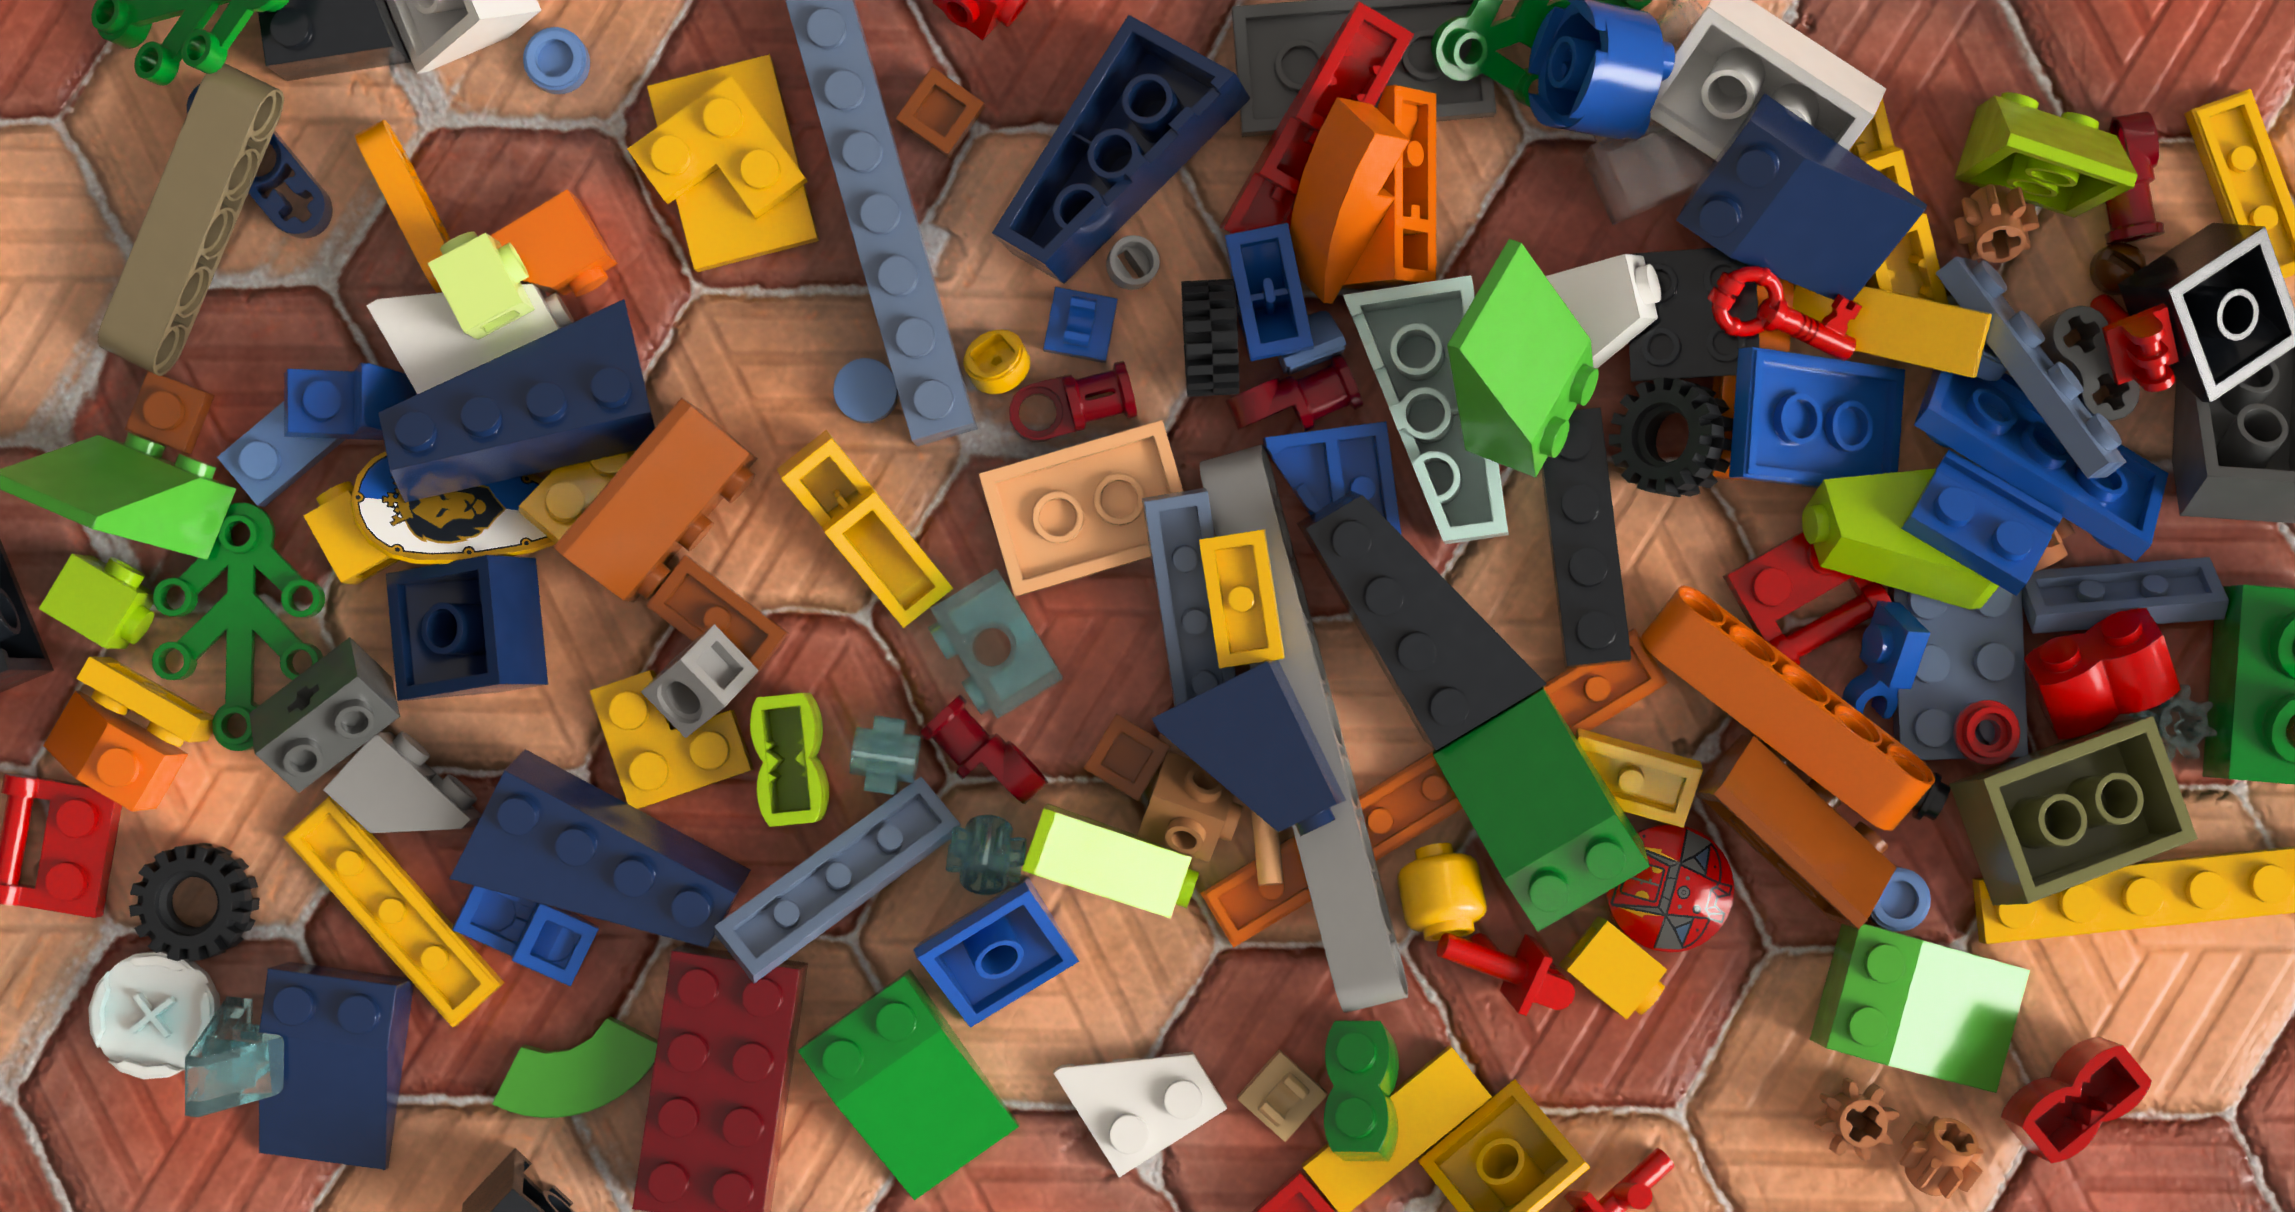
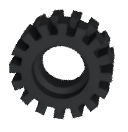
(1210, 337)
(1640, 432)
(157, 911)

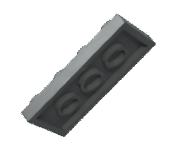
(1284, 40)

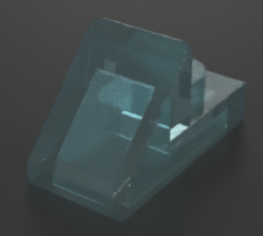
(232, 1062)

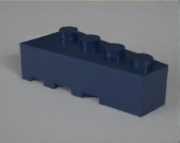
(1116, 147)
(525, 412)
(596, 856)

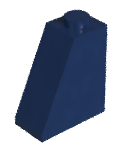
(1258, 748)

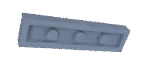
(2047, 385)
(1173, 532)
(836, 879)

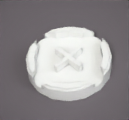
(151, 1013)

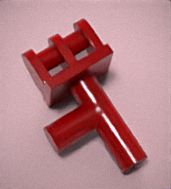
(2139, 344)
(1526, 977)
(1630, 1192)

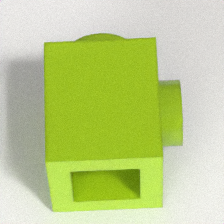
(101, 601)

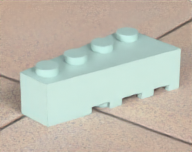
(1406, 344)

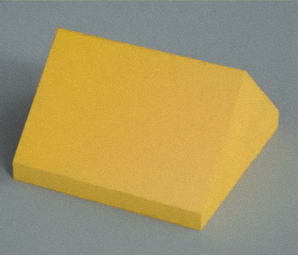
(1504, 1157)

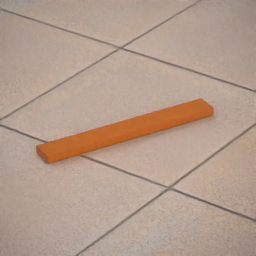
(1423, 797)

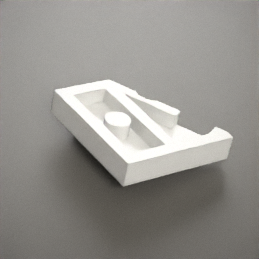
(1140, 1103)

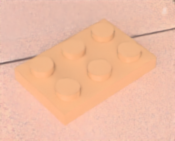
(1079, 506)

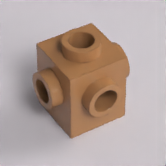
(1189, 809)

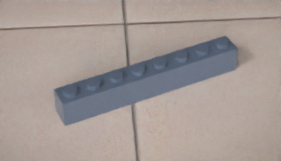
(882, 219)

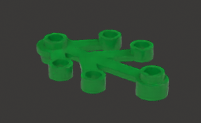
(131, 20)
(1492, 36)
(238, 614)

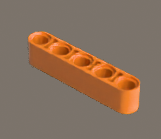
(1787, 708)

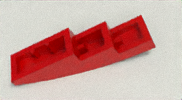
(1351, 68)

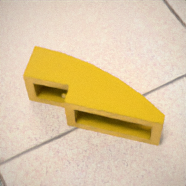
(864, 528)

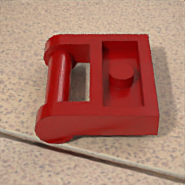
(1790, 578)
(74, 849)

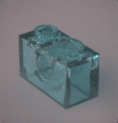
(987, 606)

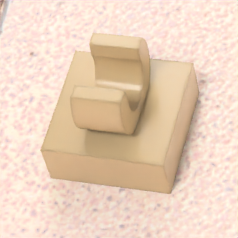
(1282, 1095)

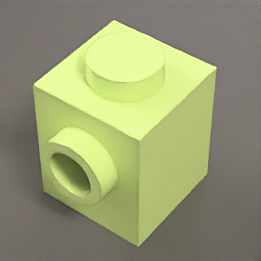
(482, 282)

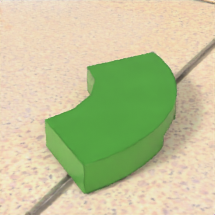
(577, 1077)

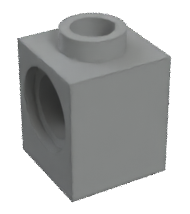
(700, 681)

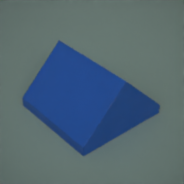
(996, 952)

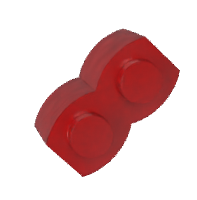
(2102, 673)
(2086, 1087)

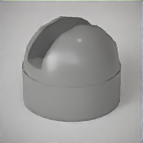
(1142, 258)

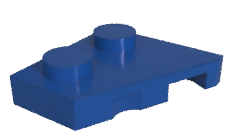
(1336, 461)

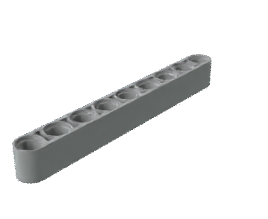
(1339, 854)

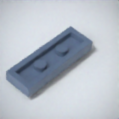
(2086, 595)

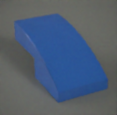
(528, 931)

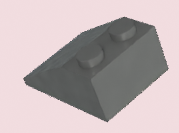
(2240, 449)

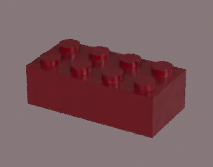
(719, 1085)

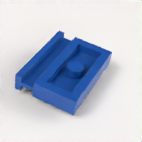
(1982, 522)

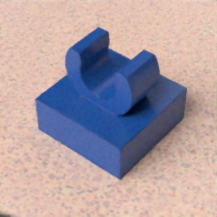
(1080, 325)

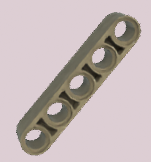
(190, 219)

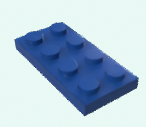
(2010, 439)

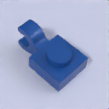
(1893, 654)

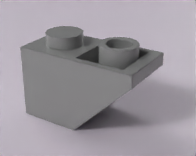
(395, 791)

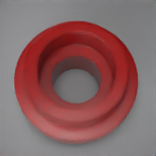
(2006, 732)

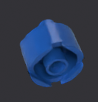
(1598, 69)

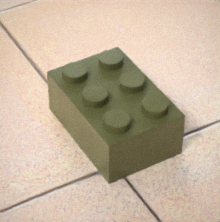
(2073, 811)

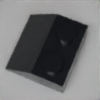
(2222, 303)

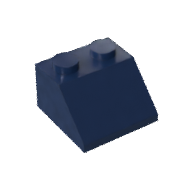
(466, 628)

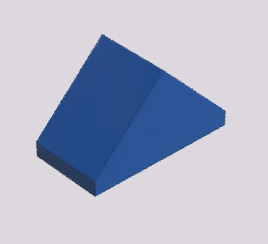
(1268, 292)

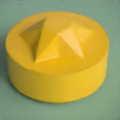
(996, 361)

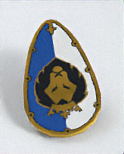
(446, 525)

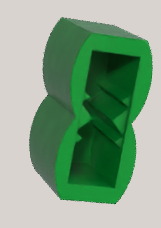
(1359, 1110)

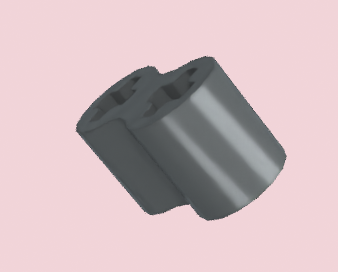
(2088, 360)

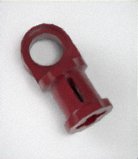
(2132, 212)
(1309, 396)
(1070, 403)
(970, 745)

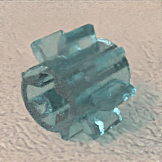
(2189, 729)
(885, 755)
(986, 854)

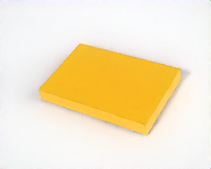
(712, 212)

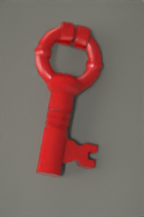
(1775, 314)

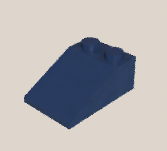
(1799, 205)
(340, 1063)

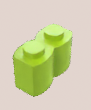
(787, 740)

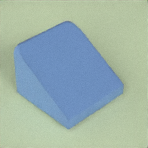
(1327, 343)

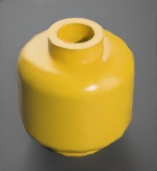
(1441, 892)

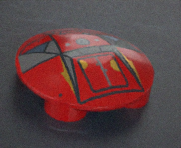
(1680, 895)

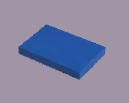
(1813, 418)

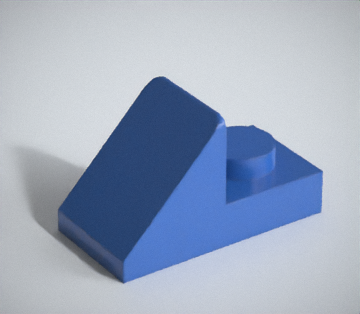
(341, 401)

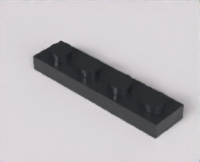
(1585, 547)

